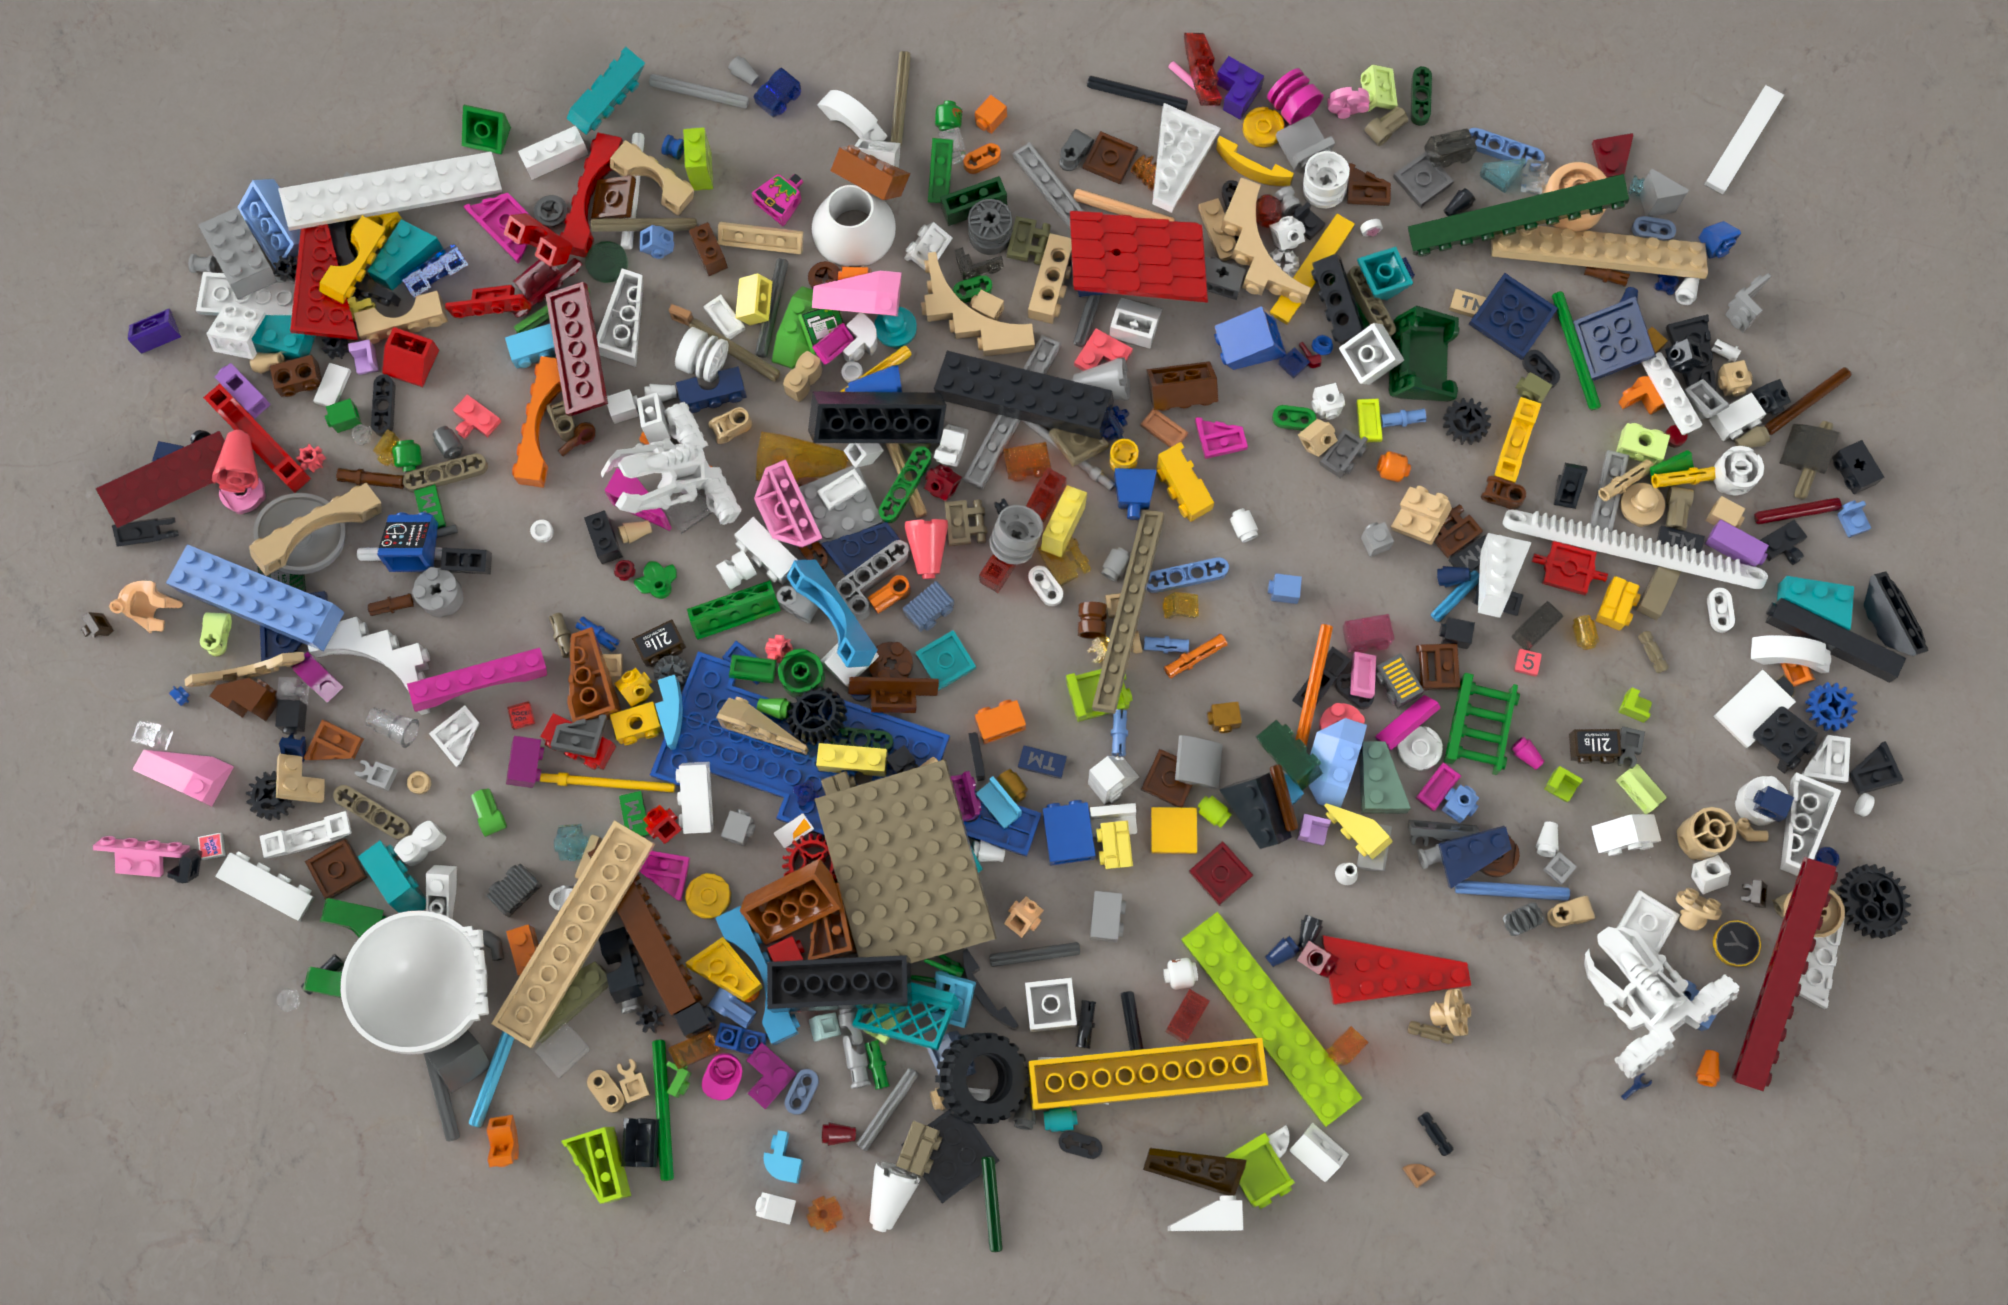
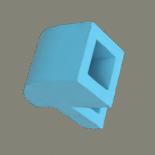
(779, 1165)

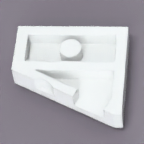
(1830, 760)

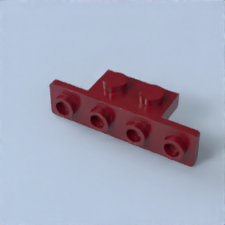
(541, 279)

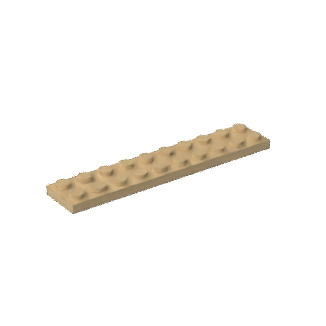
(1604, 251)
(573, 934)

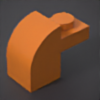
(1643, 391)
(503, 1141)

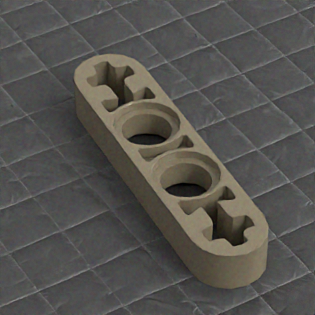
(1358, 283)
(444, 469)
(372, 812)

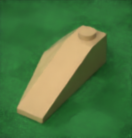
(746, 720)

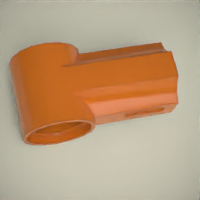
(888, 596)

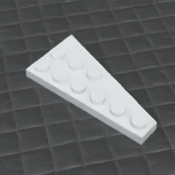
(1181, 149)

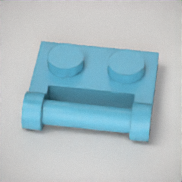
(964, 992)

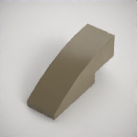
(1658, 592)

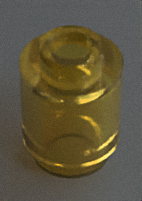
(1585, 632)

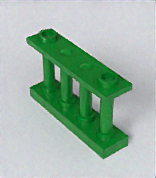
(1459, 729)

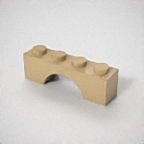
(632, 161)
(426, 312)

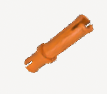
(1187, 660)

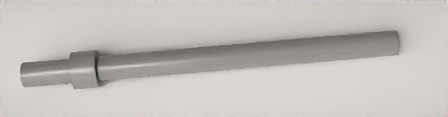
(1094, 472)

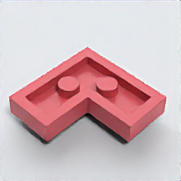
(1101, 347)

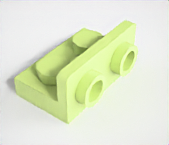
(1381, 87)

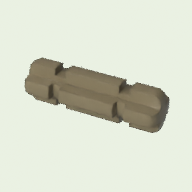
(1653, 652)
(1430, 1032)

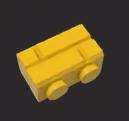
(1618, 603)

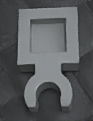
(378, 775)

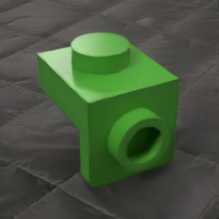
(679, 1085)

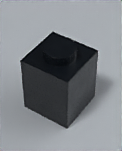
(1457, 632)
(291, 716)

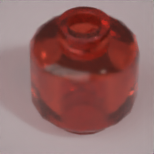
(1268, 210)

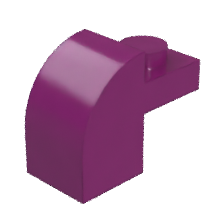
(317, 677)

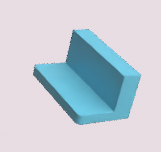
(999, 803)

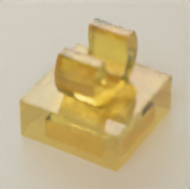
(1100, 646)

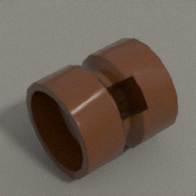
(1092, 619)

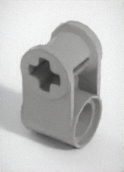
(799, 605)

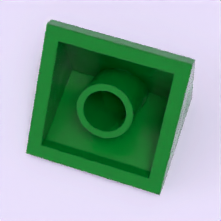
(484, 129)

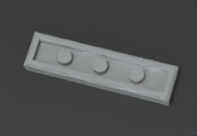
(1605, 511)

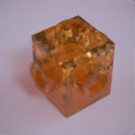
(834, 1213)

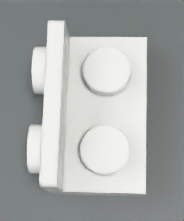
(930, 239)

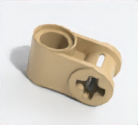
(729, 426)
(1574, 912)

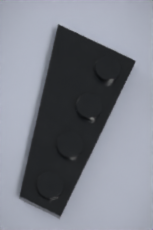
(1696, 330)

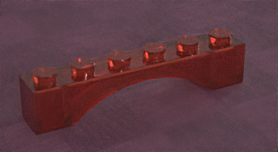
(1041, 501)

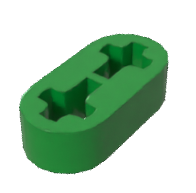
(972, 287)

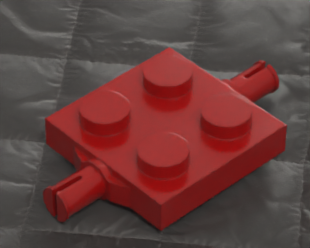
(1569, 568)

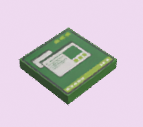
(818, 324)

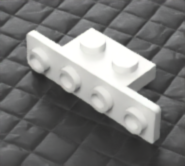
(1672, 394)

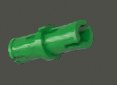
(877, 1065)

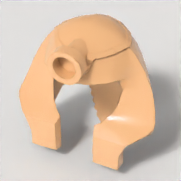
(140, 602)

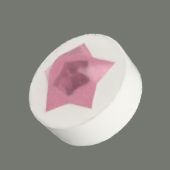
(1371, 227)

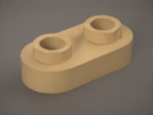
(606, 1090)

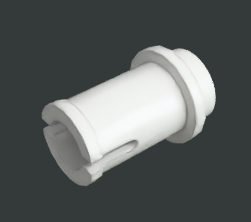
(1727, 350)

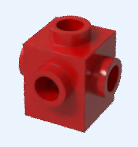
(662, 824)

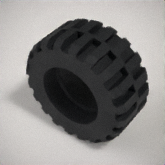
(1010, 1078)

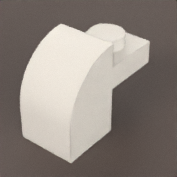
(865, 338)
(951, 445)

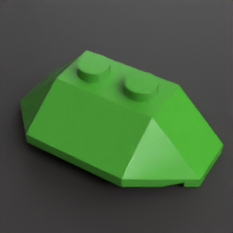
(790, 337)

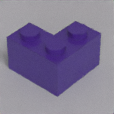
(1242, 85)

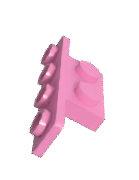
(140, 857)

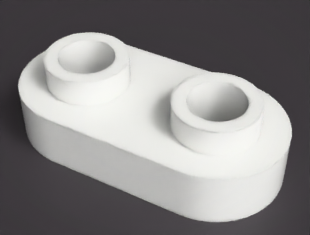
(1046, 586)
(1721, 611)

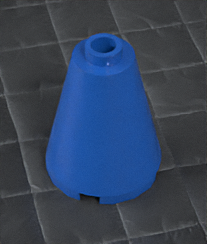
(881, 381)

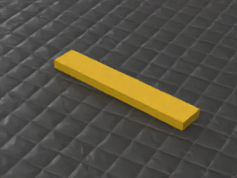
(1326, 246)

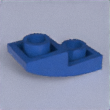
(738, 1038)

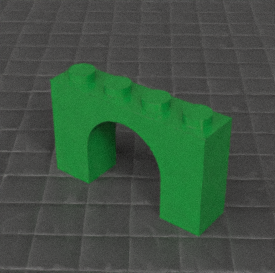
(347, 915)

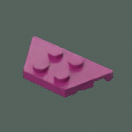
(493, 217)

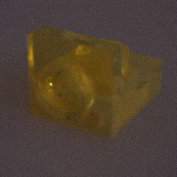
(384, 448)
(1181, 605)

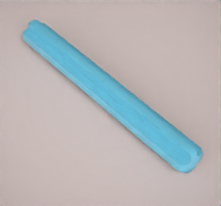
(491, 1080)

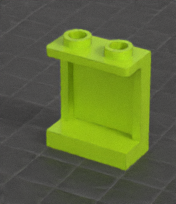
(1082, 694)
(1263, 1173)

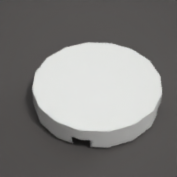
(1420, 749)

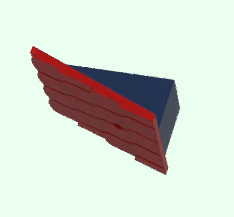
(1137, 257)

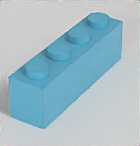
(530, 346)

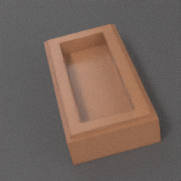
(1163, 428)

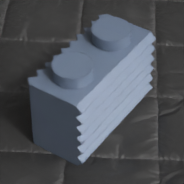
(929, 607)

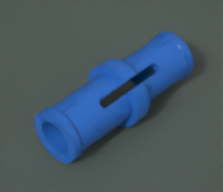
(602, 636)

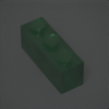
(1290, 754)

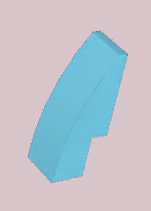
(670, 709)

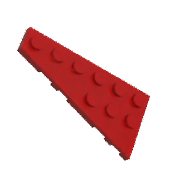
(312, 310)
(1384, 972)

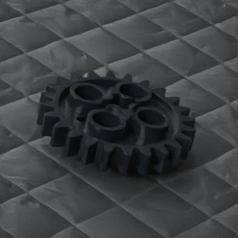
(1874, 901)

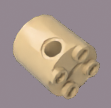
(1706, 833)

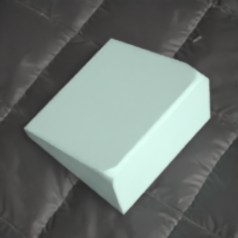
(824, 1026)

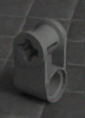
(1074, 150)

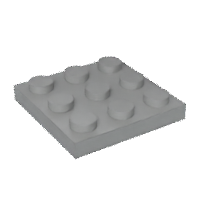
(845, 519)

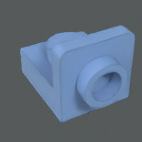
(1854, 519)

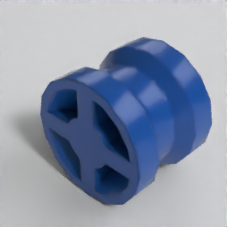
(673, 147)

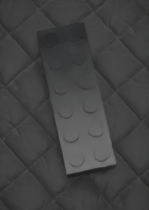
(876, 417)
(839, 984)

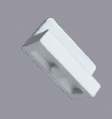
(1113, 813)
(1319, 1152)

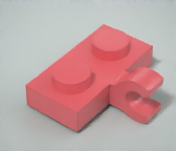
(475, 417)

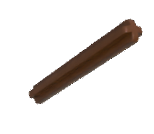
(1808, 400)

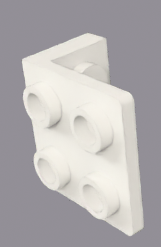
(234, 331)

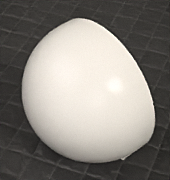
(415, 982)

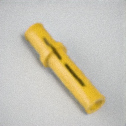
(1690, 476)

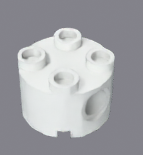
(1738, 471)

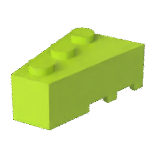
(600, 1162)

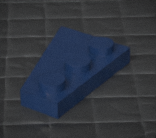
(855, 549)
(1472, 852)

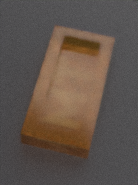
(693, 1049)

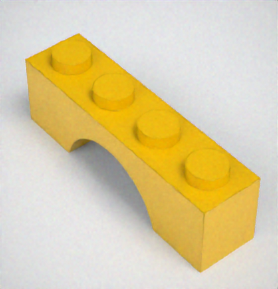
(340, 280)

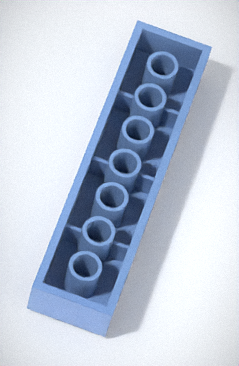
(255, 597)

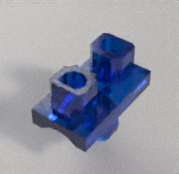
(1114, 429)

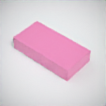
(1363, 675)

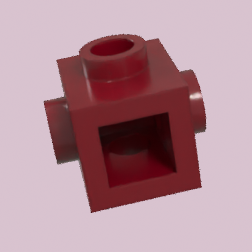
(942, 482)

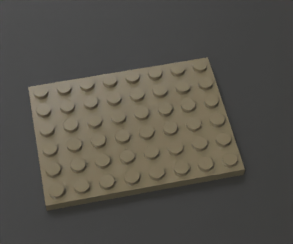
(906, 865)

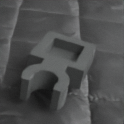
(1631, 744)

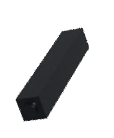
(1840, 641)

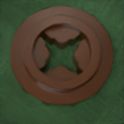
(820, 270)

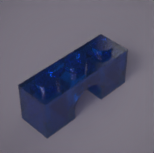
(440, 265)

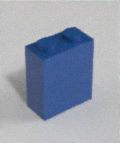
(1068, 832)

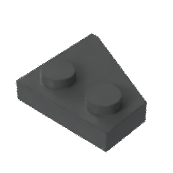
(579, 737)

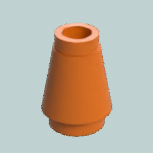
(1708, 1071)

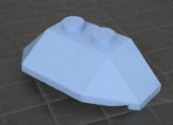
(1338, 752)

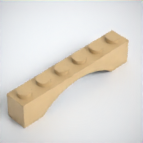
(355, 506)

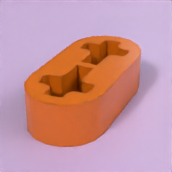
(982, 158)

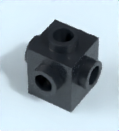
(1684, 355)
(1772, 397)

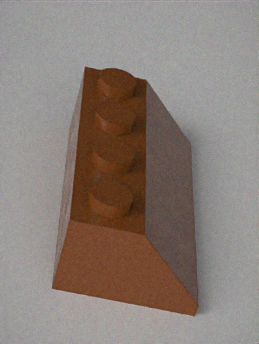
(791, 902)

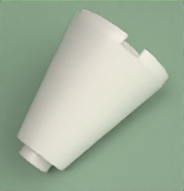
(890, 1194)

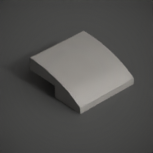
(1198, 762)

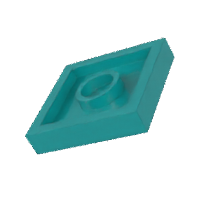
(946, 659)

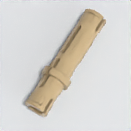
(1609, 490)

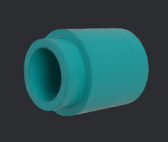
(1060, 1119)

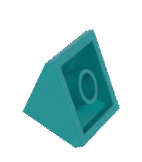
(1385, 273)

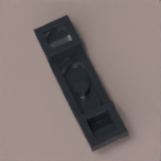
(1002, 1015)

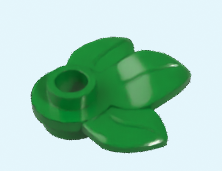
(655, 577)

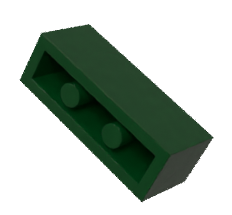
(959, 203)

